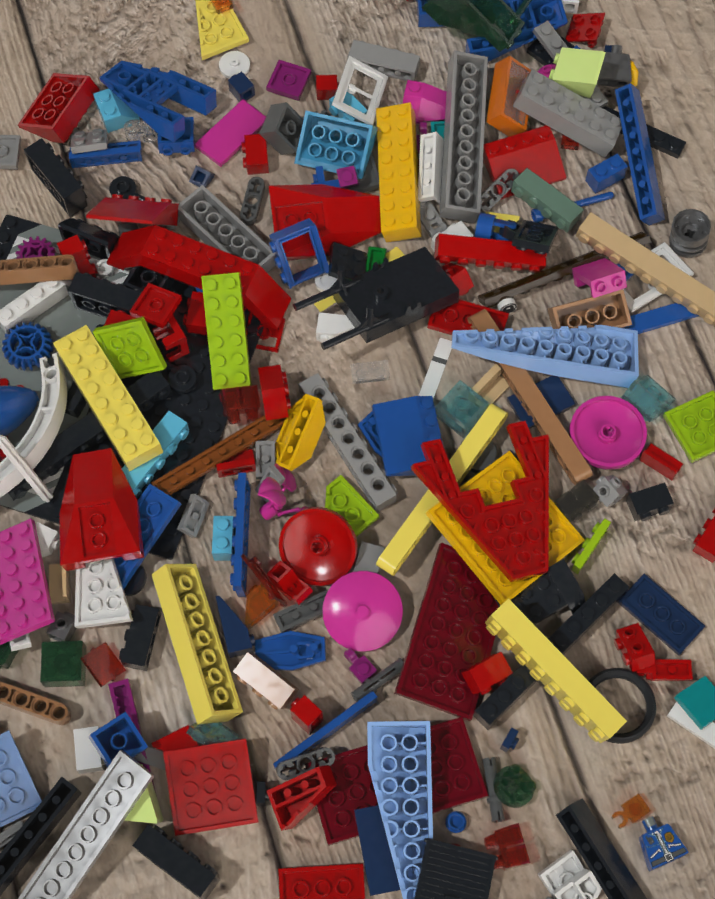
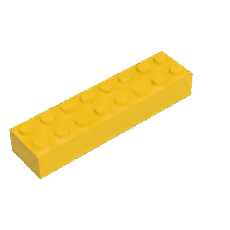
(398, 172)

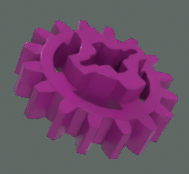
(35, 248)

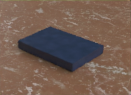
(553, 392)

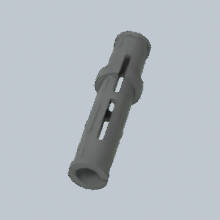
(359, 693)
(495, 804)

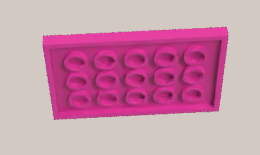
(23, 583)

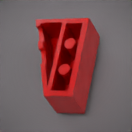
(300, 795)

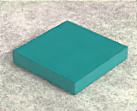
(699, 702)

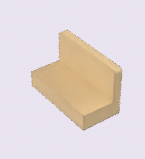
(491, 385)
(59, 584)

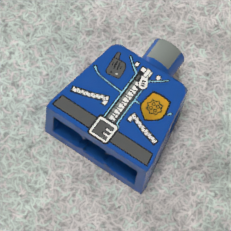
(660, 844)

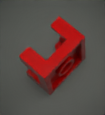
(175, 338)

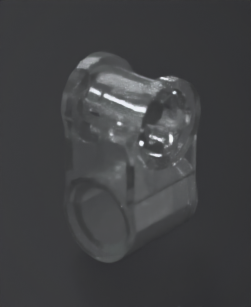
(141, 133)

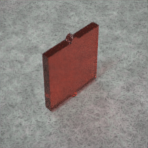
(103, 664)

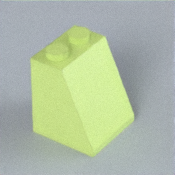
(577, 70)
(146, 808)

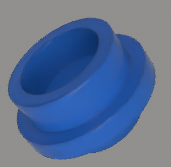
(455, 822)

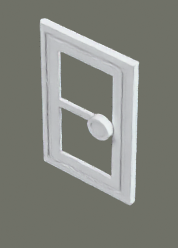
(344, 87)
(671, 257)

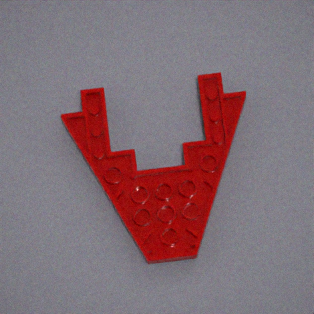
(510, 531)

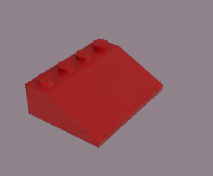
(59, 107)
(530, 150)
(136, 210)

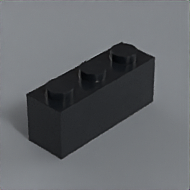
(140, 637)

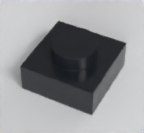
(262, 795)

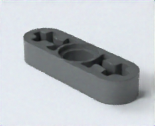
(491, 202)
(253, 207)
(292, 773)

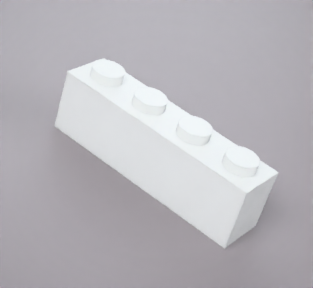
(32, 304)

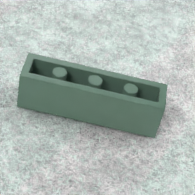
(547, 200)

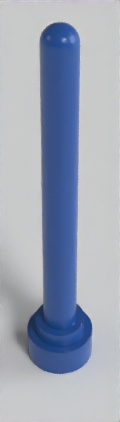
(537, 216)

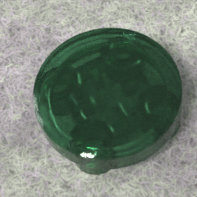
(514, 786)

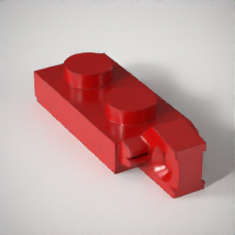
(668, 670)

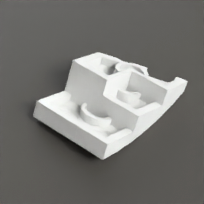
(569, 879)

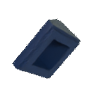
(201, 176)

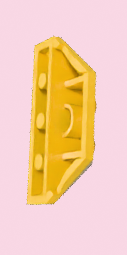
(300, 432)

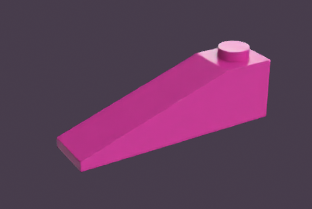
(426, 100)

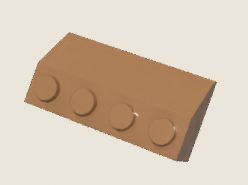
(603, 310)

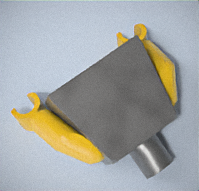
(617, 69)

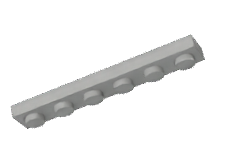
(553, 43)

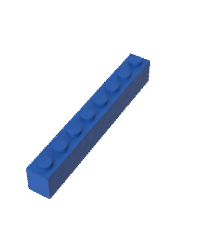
(639, 155)

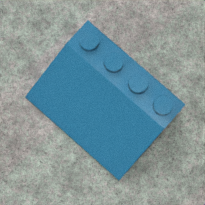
(334, 143)

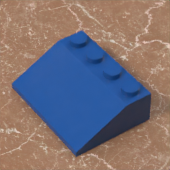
(402, 429)

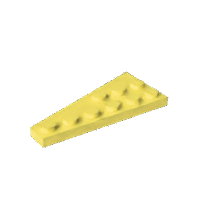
(218, 31)

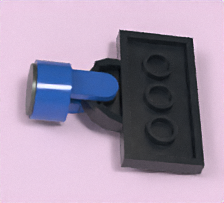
(525, 235)

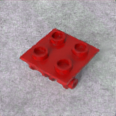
(585, 28)

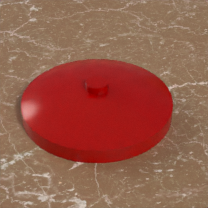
(318, 545)

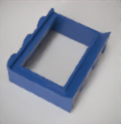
(281, 262)

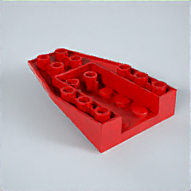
(337, 212)
(98, 512)

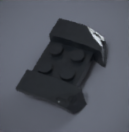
(550, 594)

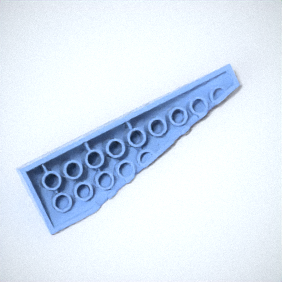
(581, 353)
(403, 788)

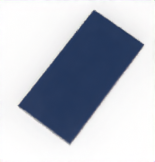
(661, 614)
(376, 851)

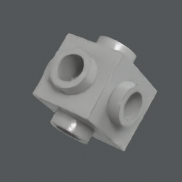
(609, 490)

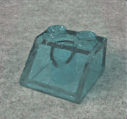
(648, 397)

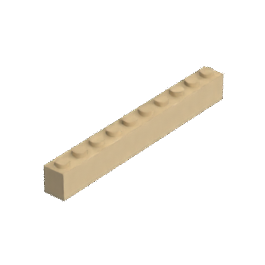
(648, 266)

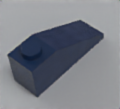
(235, 632)

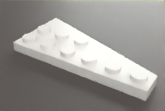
(100, 596)

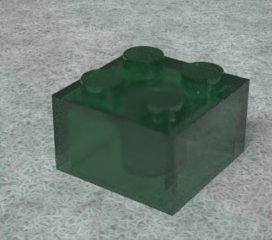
(62, 664)

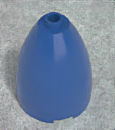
(15, 407)

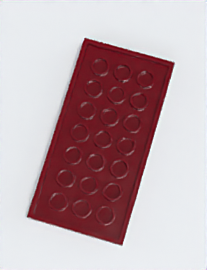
(448, 637)
(453, 773)

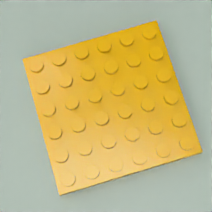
(496, 488)

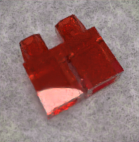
(240, 401)
(503, 839)

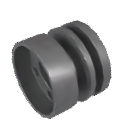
(690, 233)

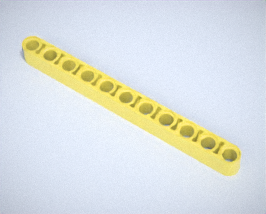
(461, 464)

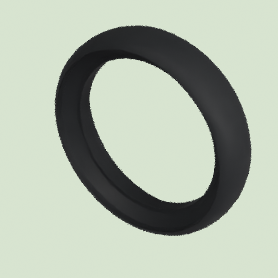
(637, 680)

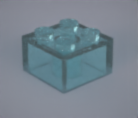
(461, 408)

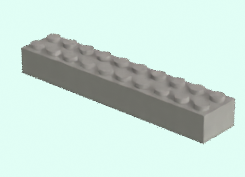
(463, 137)

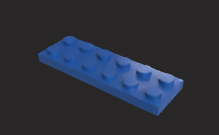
(155, 513)
(241, 538)

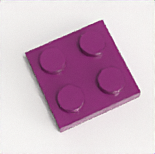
(288, 80)

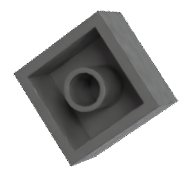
(282, 128)

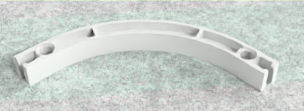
(44, 426)

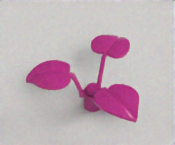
(272, 491)

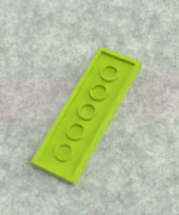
(226, 330)

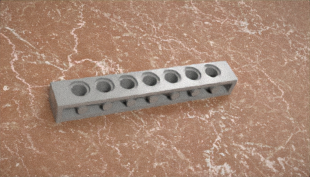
(378, 498)

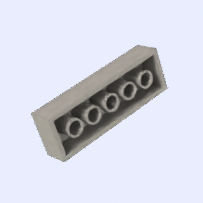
(568, 113)
(223, 229)

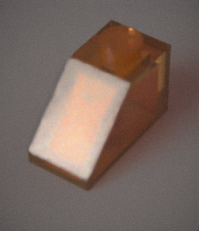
(258, 605)

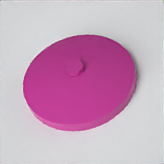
(608, 432)
(362, 611)

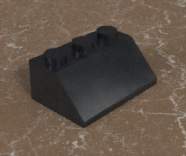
(99, 242)

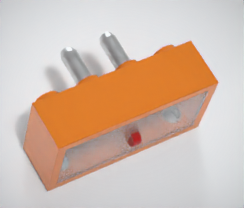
(505, 87)

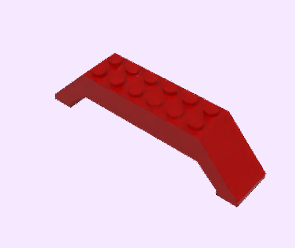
(190, 259)

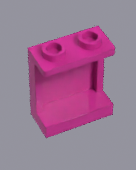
(601, 277)

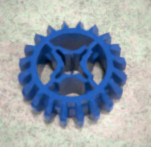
(24, 355)

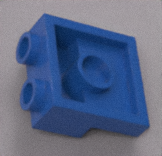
(183, 145)

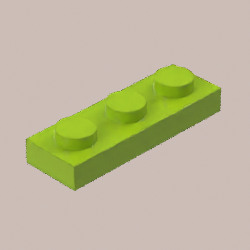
(589, 545)

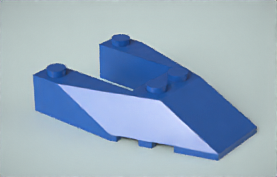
(534, 15)
(147, 89)

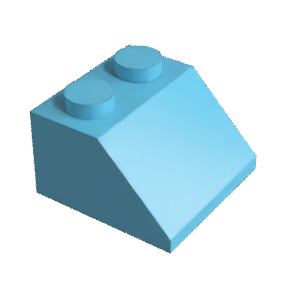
(113, 110)

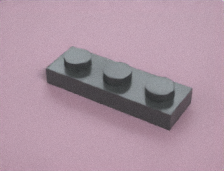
(300, 614)

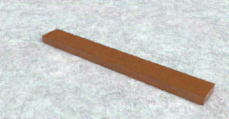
(217, 454)

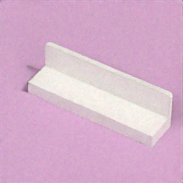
(430, 167)

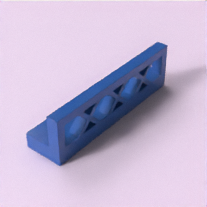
(116, 153)

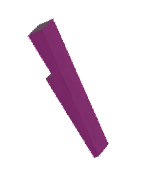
(124, 702)

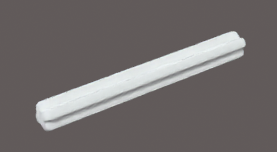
(24, 468)

